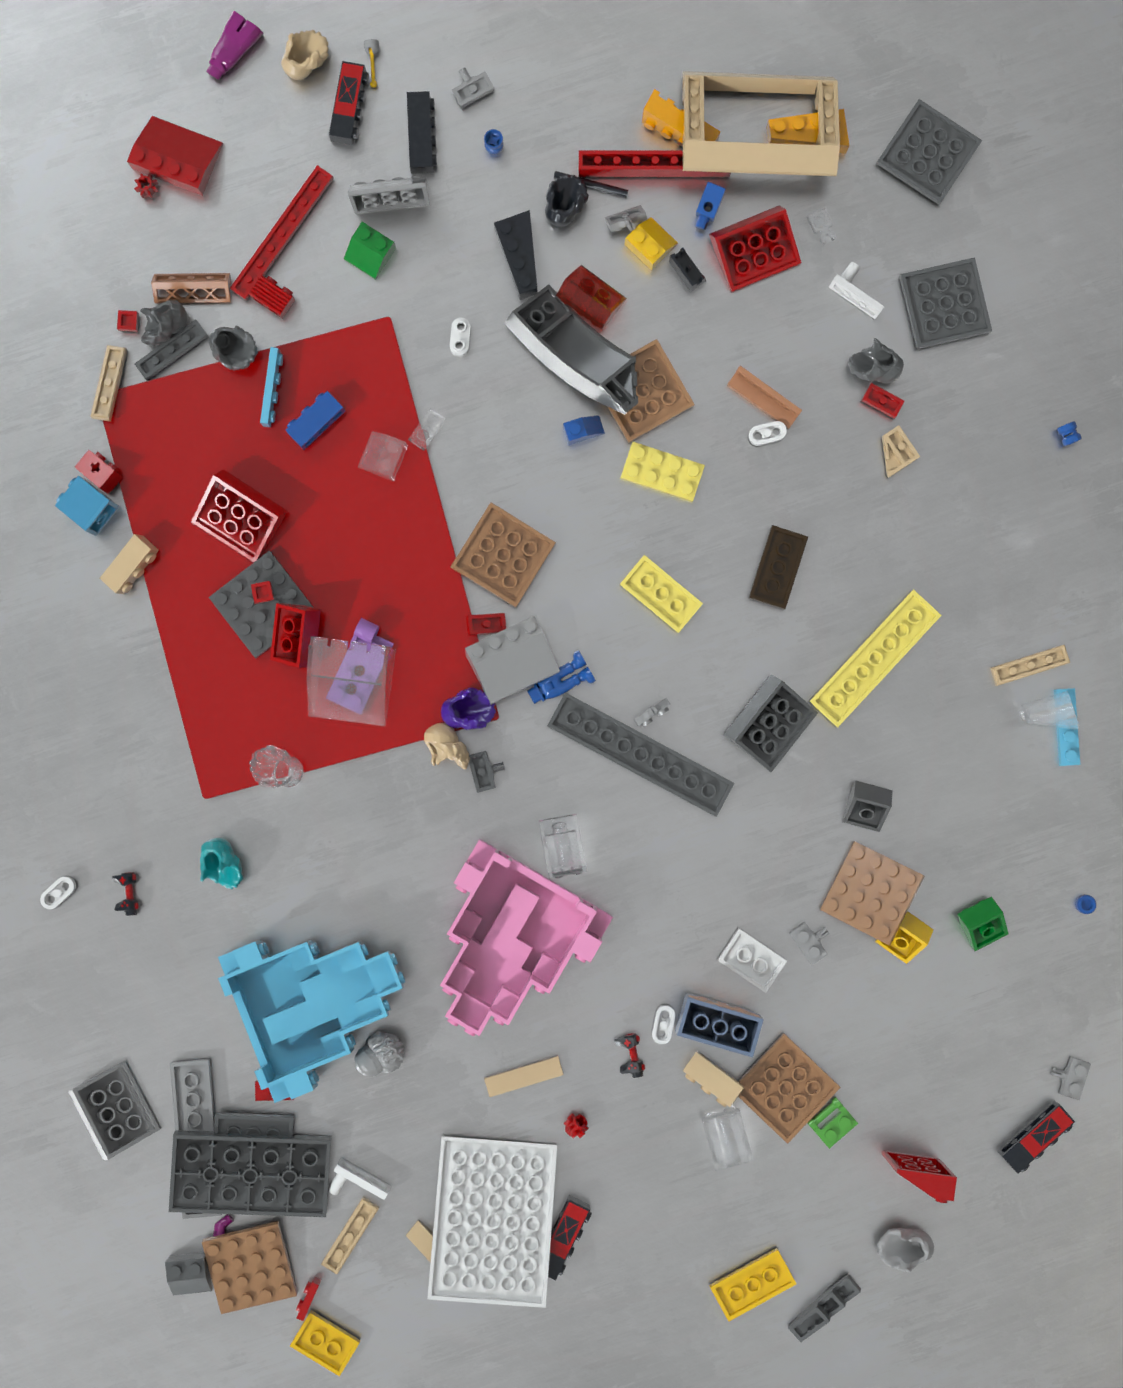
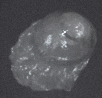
(275, 768)

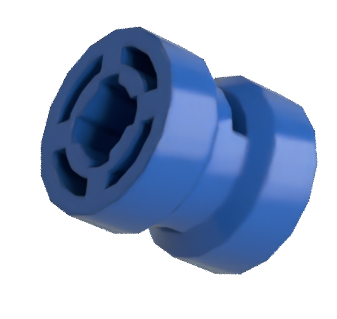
(495, 138)
(1068, 429)

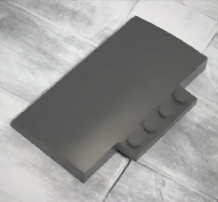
(250, 1168)

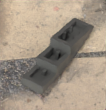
(824, 1307)

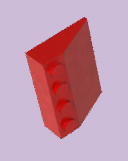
(175, 155)
(756, 247)
(238, 515)
(925, 1173)

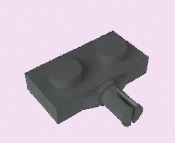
(483, 771)

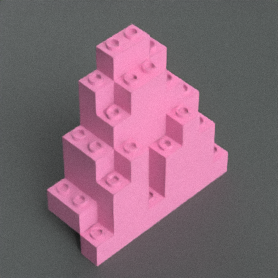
(513, 935)

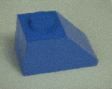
(583, 429)

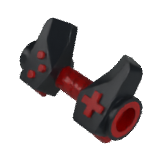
(128, 905)
(634, 1067)

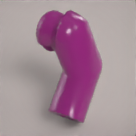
(219, 1227)

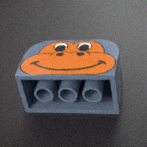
(719, 1024)

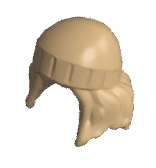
(304, 53)
(445, 744)

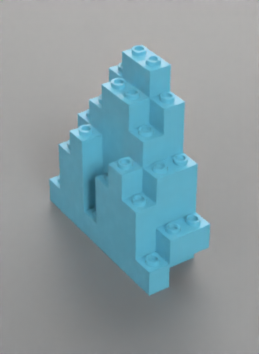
(305, 1006)

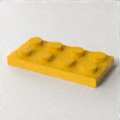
(752, 1284)

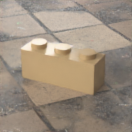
(129, 564)
(713, 1079)

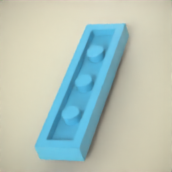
(272, 380)
(1068, 738)

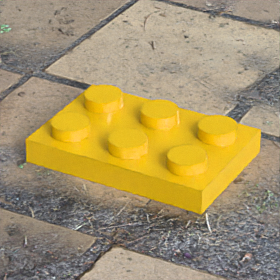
(325, 1343)

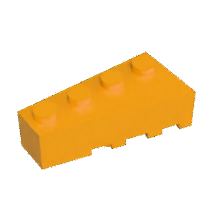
(669, 120)
(803, 130)

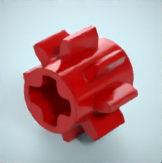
(147, 190)
(576, 1125)

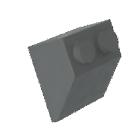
(868, 806)
(188, 1274)

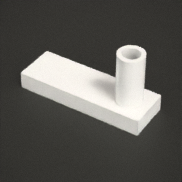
(844, 288)
(346, 1170)

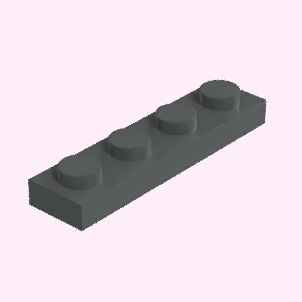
(171, 350)

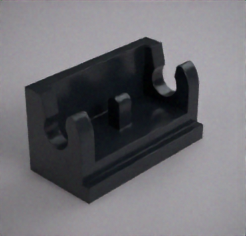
(686, 269)

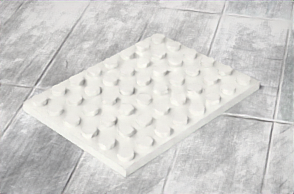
(492, 1222)

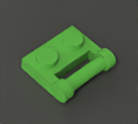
(835, 1127)

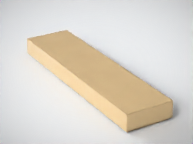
(108, 383)
(1030, 665)
(523, 1076)
(350, 1235)

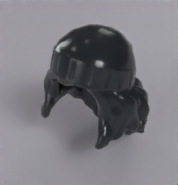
(565, 199)

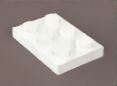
(752, 960)

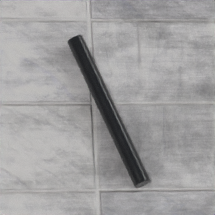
(597, 185)

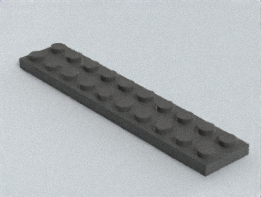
(640, 754)

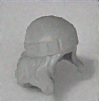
(380, 1054)
(905, 1248)

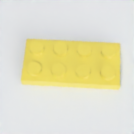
(662, 471)
(661, 594)

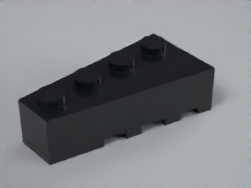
(517, 247)

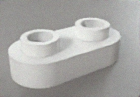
(460, 336)
(767, 434)
(58, 891)
(665, 1024)

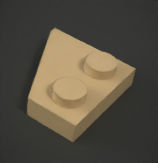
(897, 451)

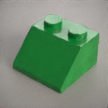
(369, 250)
(983, 923)

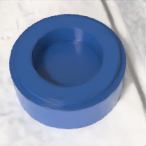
(1085, 904)

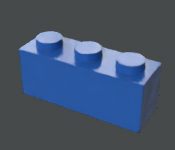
(315, 419)

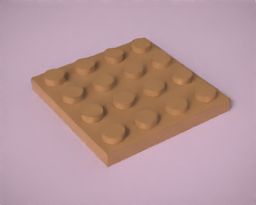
(658, 392)
(503, 554)
(872, 893)
(786, 1088)
(249, 1267)

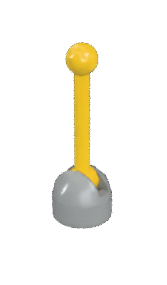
(372, 47)

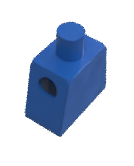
(711, 198)

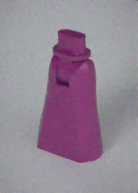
(234, 42)

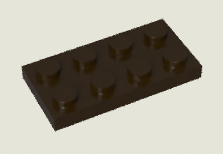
(778, 567)

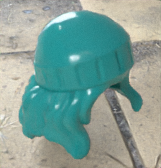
(220, 863)

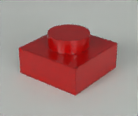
(127, 321)
(262, 592)

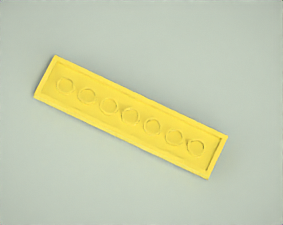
(875, 658)

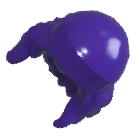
(468, 710)

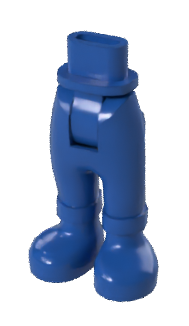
(554, 686)

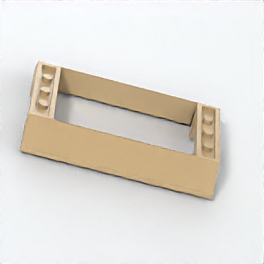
(760, 157)

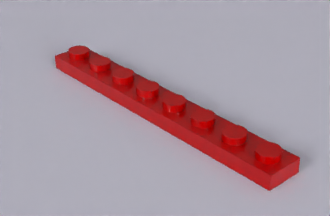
(282, 231)

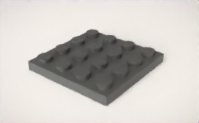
(929, 151)
(945, 303)
(256, 621)

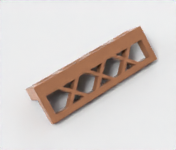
(192, 281)
(764, 397)

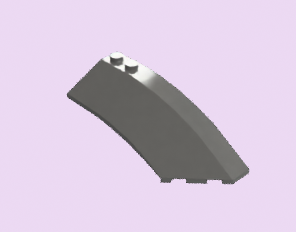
(575, 350)

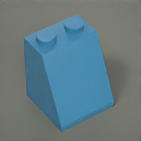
(86, 505)

